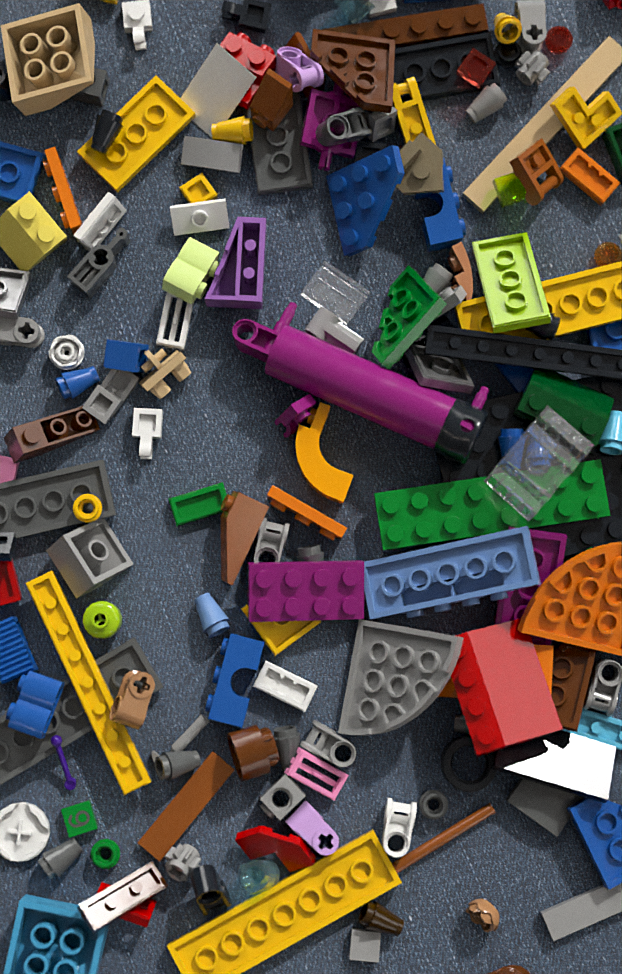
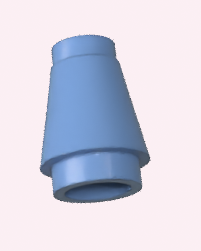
(211, 616)

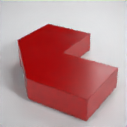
(290, 850)

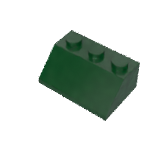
(574, 402)

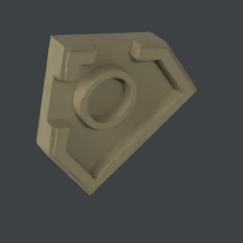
(422, 167)

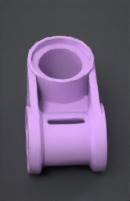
(298, 68)
(310, 825)

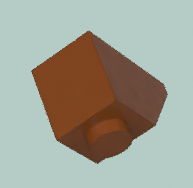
(271, 101)

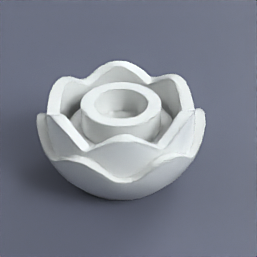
(62, 344)

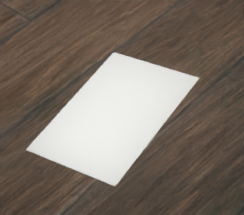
(217, 88)

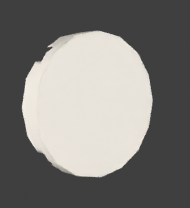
(23, 831)

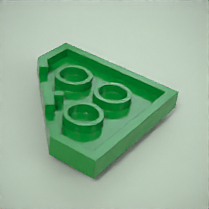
(409, 313)

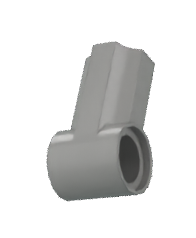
(329, 329)

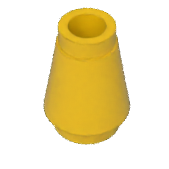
(507, 28)
(234, 130)

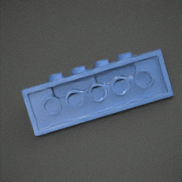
(450, 574)

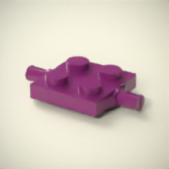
(319, 108)

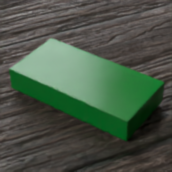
(198, 504)

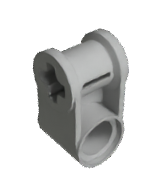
(532, 18)
(13, 332)
(271, 542)
(603, 689)
(327, 744)

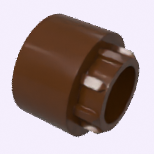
(252, 751)

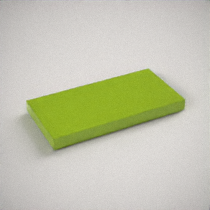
(510, 283)

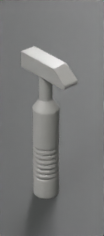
(183, 741)

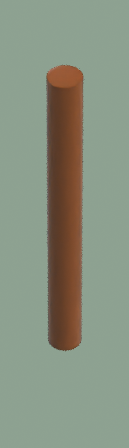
(443, 838)

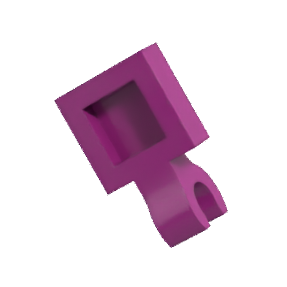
(296, 414)

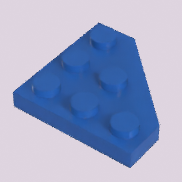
(363, 197)
(601, 833)

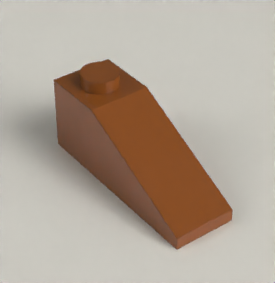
(239, 526)

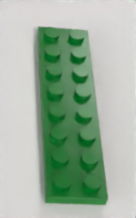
(474, 509)

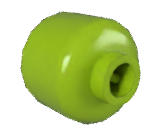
(112, 622)

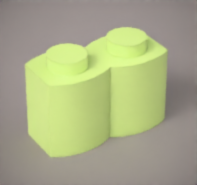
(191, 271)

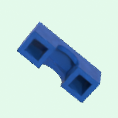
(444, 228)
(226, 704)

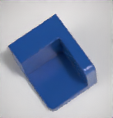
(125, 355)

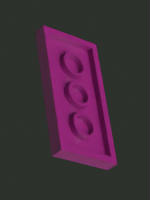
(549, 555)
(305, 590)

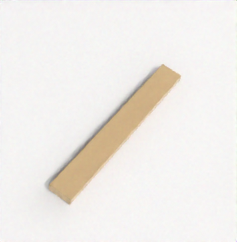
(545, 123)

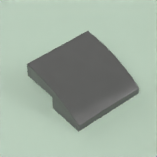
(543, 804)

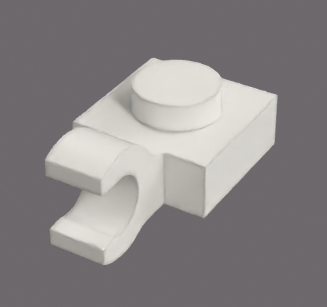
(137, 20)
(147, 426)

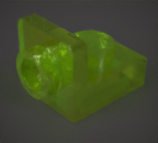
(509, 190)

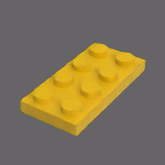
(149, 125)

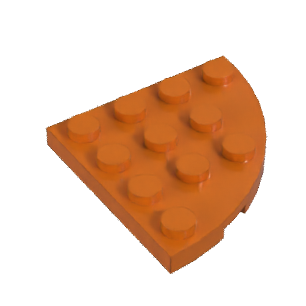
(581, 602)

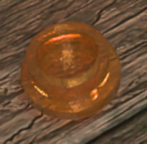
(607, 254)

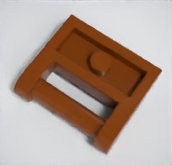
(530, 165)

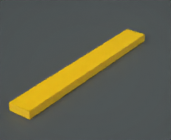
(87, 681)

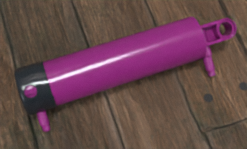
(365, 388)

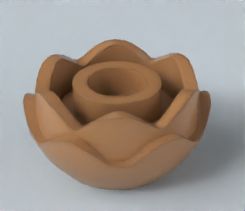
(484, 913)

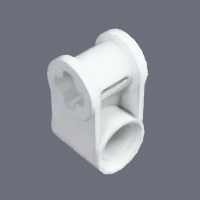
(398, 825)

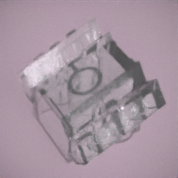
(538, 463)

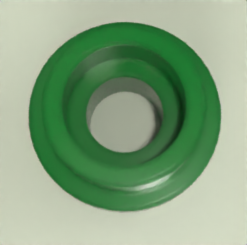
(101, 862)

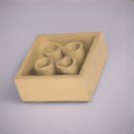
(49, 57)

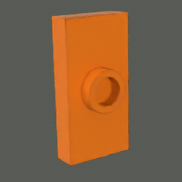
(589, 176)

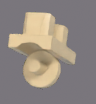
(154, 380)

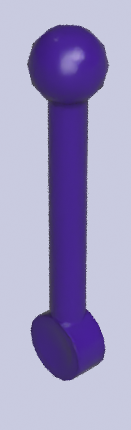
(70, 782)

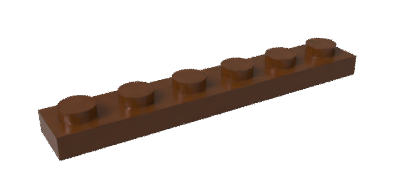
(423, 27)

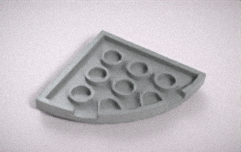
(394, 676)

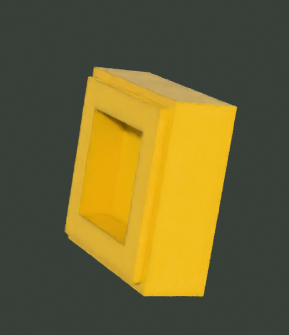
(198, 190)

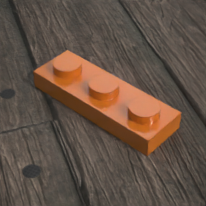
(62, 191)
(305, 513)

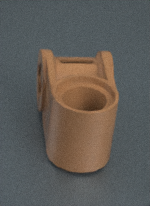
(132, 702)

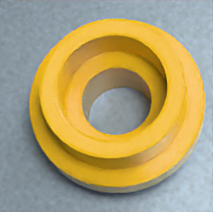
(78, 508)

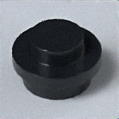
(507, 54)

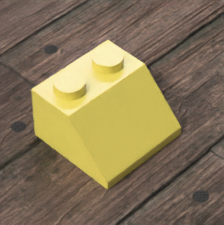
(29, 233)

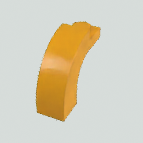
(317, 472)

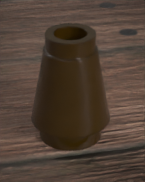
(379, 919)

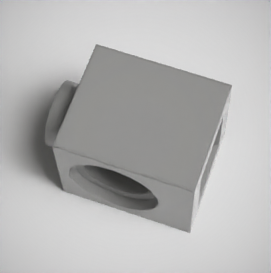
(288, 785)

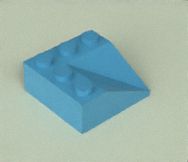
(53, 939)

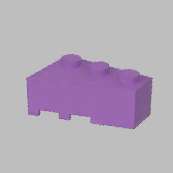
(241, 270)

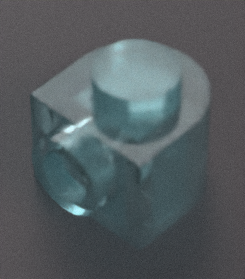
(259, 875)

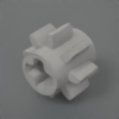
(532, 68)
(182, 861)

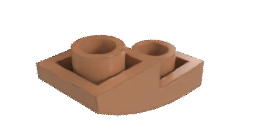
(459, 262)

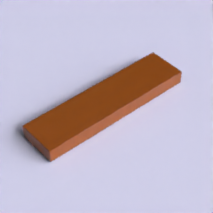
(186, 806)

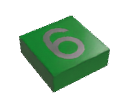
(79, 818)

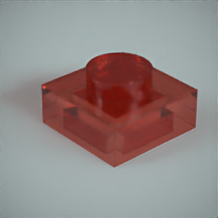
(476, 68)

